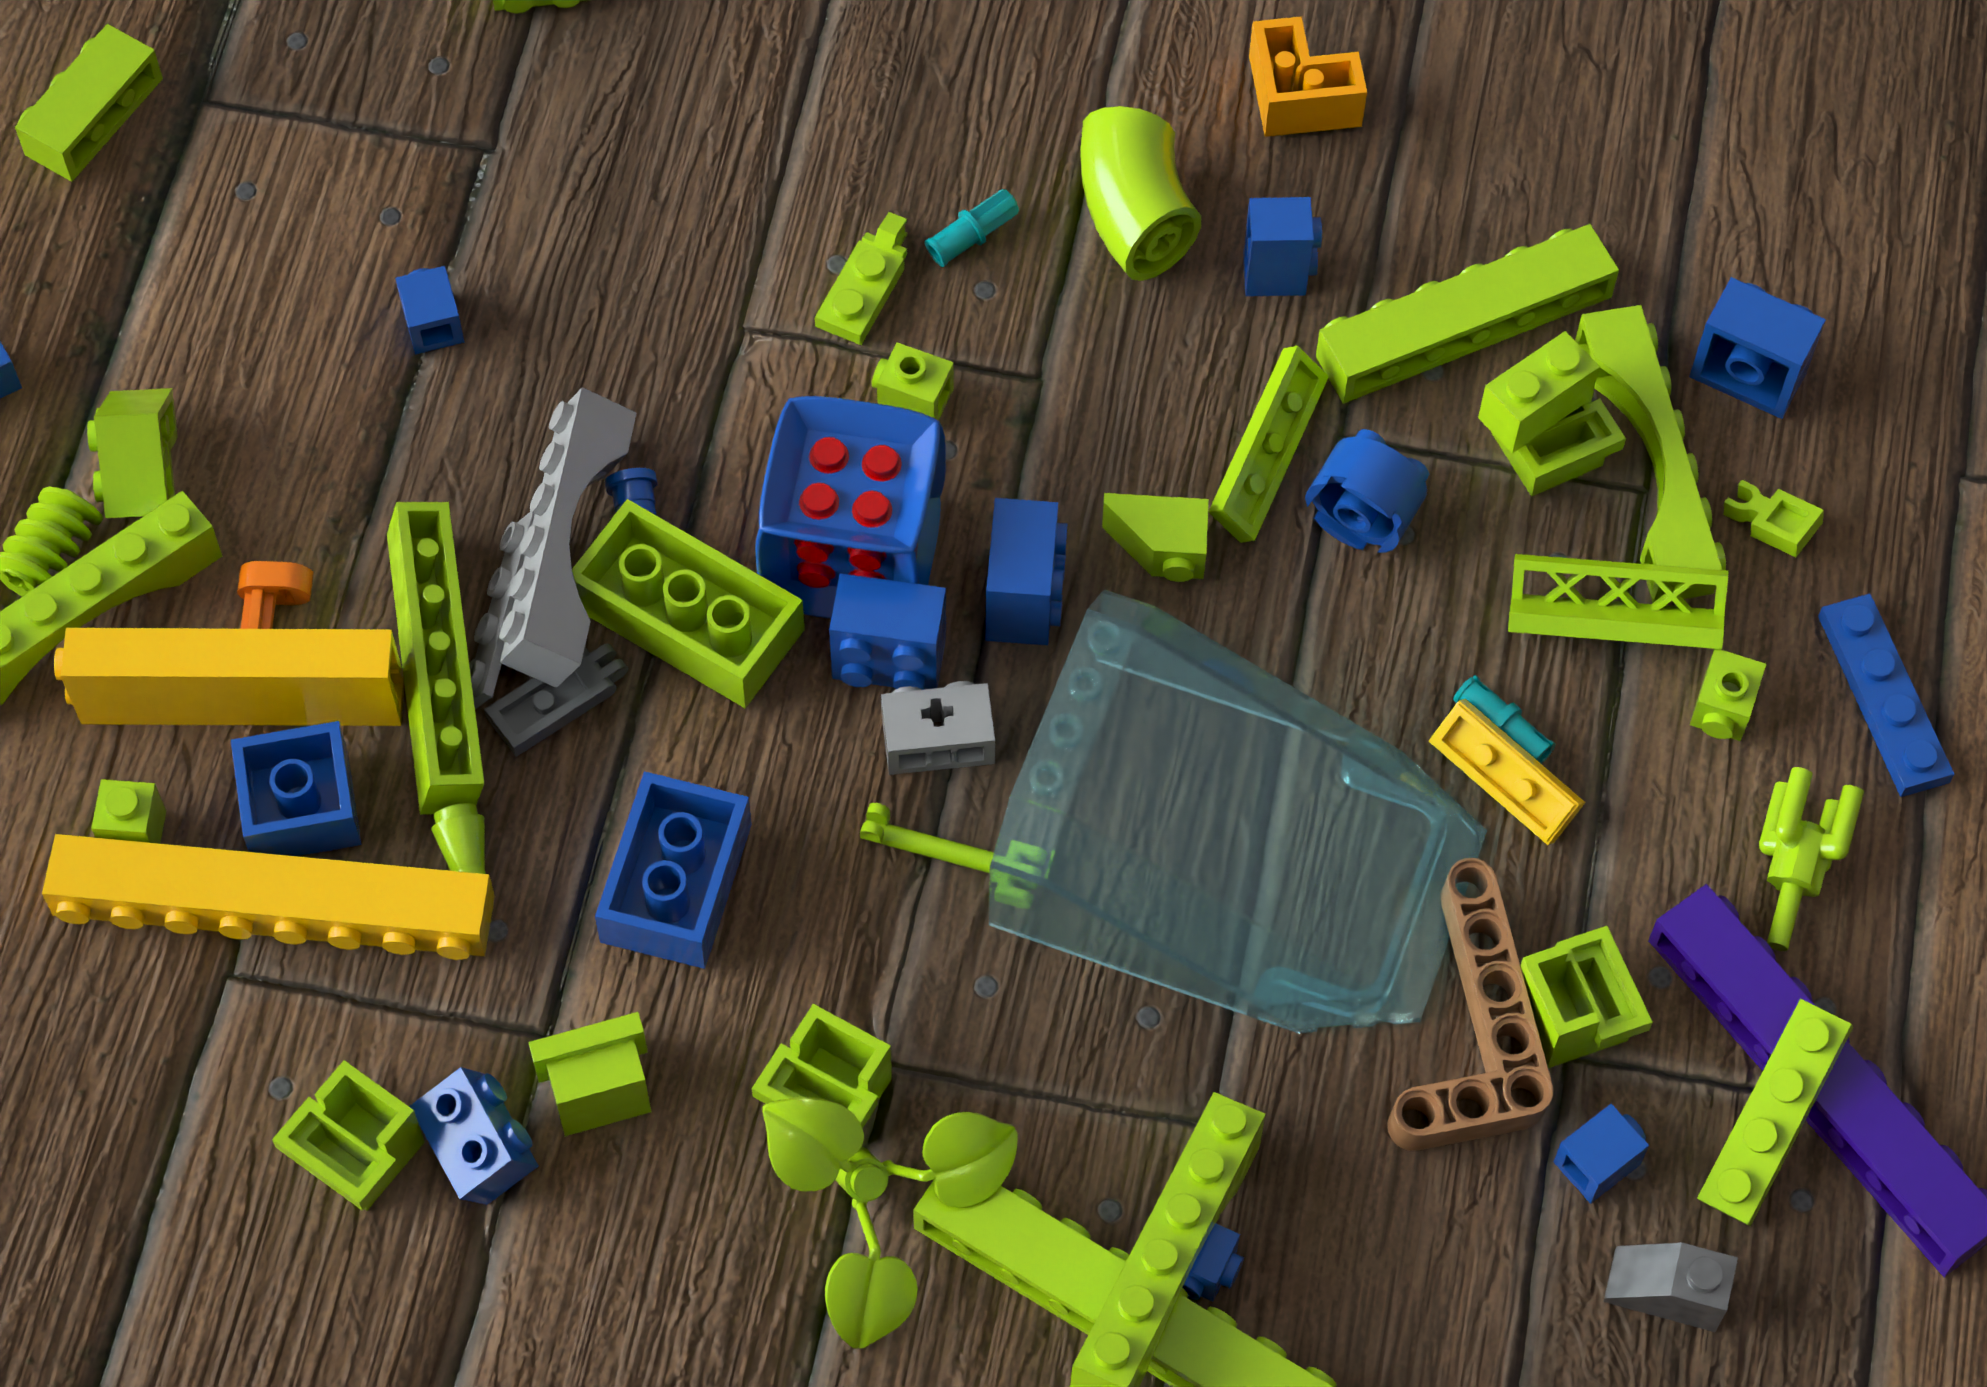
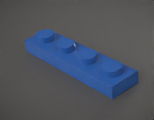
(1885, 695)

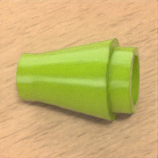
(461, 837)

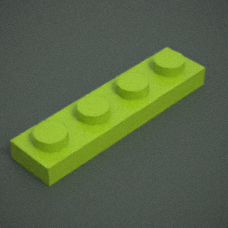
(1268, 444)
(1775, 1112)

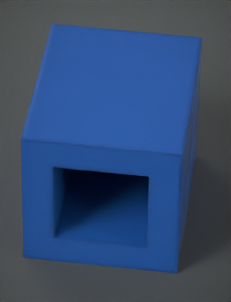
(429, 309)
(1602, 1152)

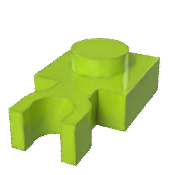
(1778, 521)

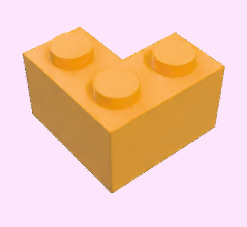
(1300, 90)

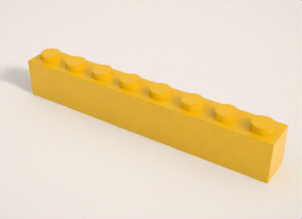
(269, 896)

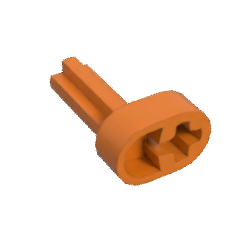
(271, 584)

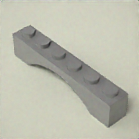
(548, 621)

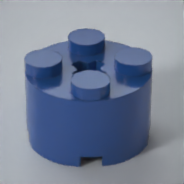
(1367, 492)

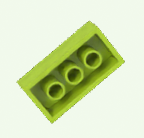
(687, 603)

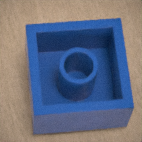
(1757, 347)
(1025, 571)
(887, 633)
(296, 791)

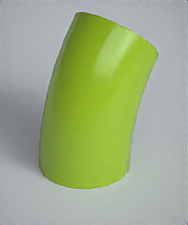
(1136, 190)

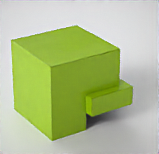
(1567, 448)
(1583, 997)
(829, 1063)
(595, 1072)
(352, 1136)

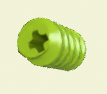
(44, 537)

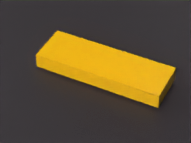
(1506, 771)

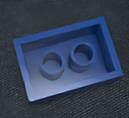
(673, 870)

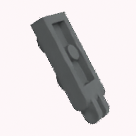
(541, 709)

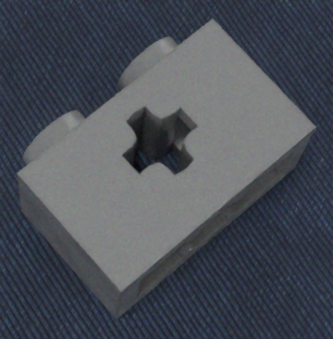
(919, 746)

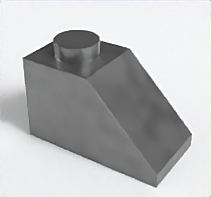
(1672, 1282)

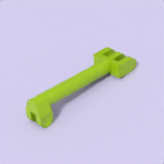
(880, 831)

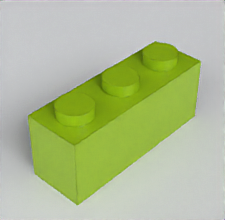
(88, 102)

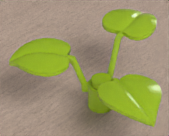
(822, 1143)

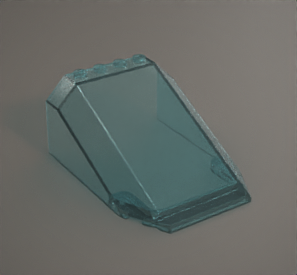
(1225, 834)

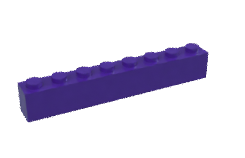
(1855, 1111)

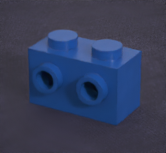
(475, 1135)

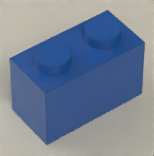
(1280, 246)

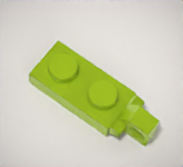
(865, 282)

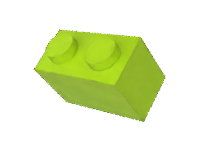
(1538, 392)

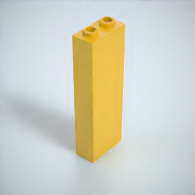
(231, 676)

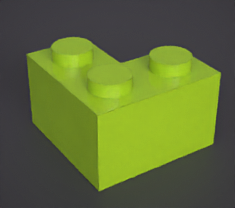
(134, 447)

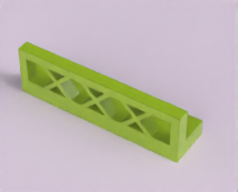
(1613, 619)

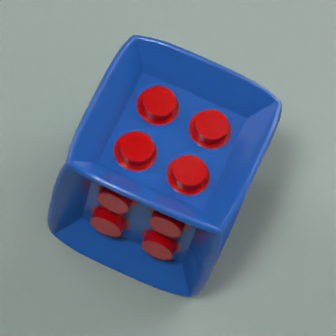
(849, 495)

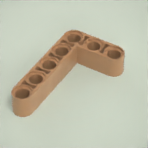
(1490, 1021)

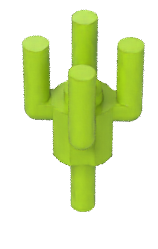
(1802, 848)

